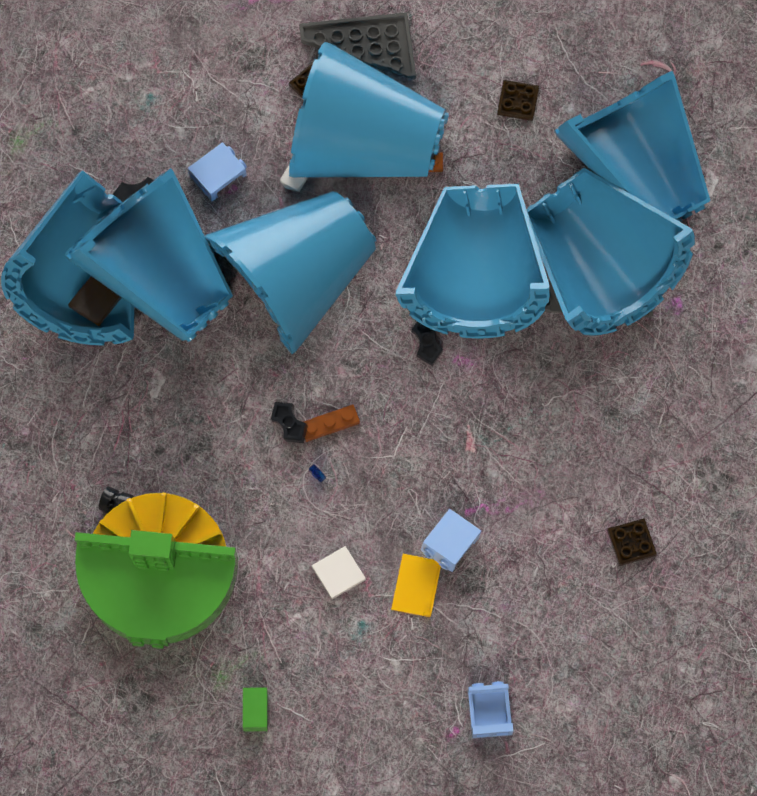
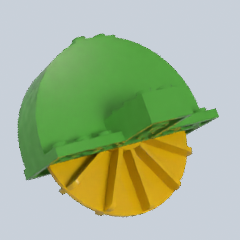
(156, 569)

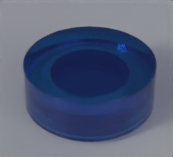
(316, 472)

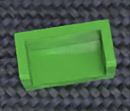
(255, 709)

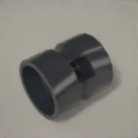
(111, 498)

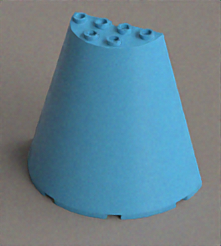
(362, 123)
(643, 148)
(607, 252)
(156, 258)
(298, 259)
(476, 265)
(43, 279)

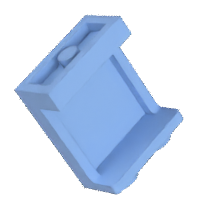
(216, 170)
(450, 540)
(490, 710)

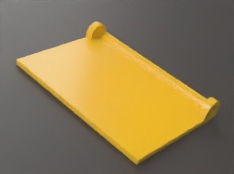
(416, 585)

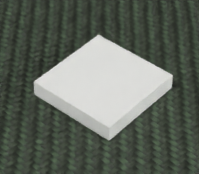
(338, 572)

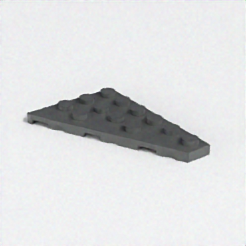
(375, 40)

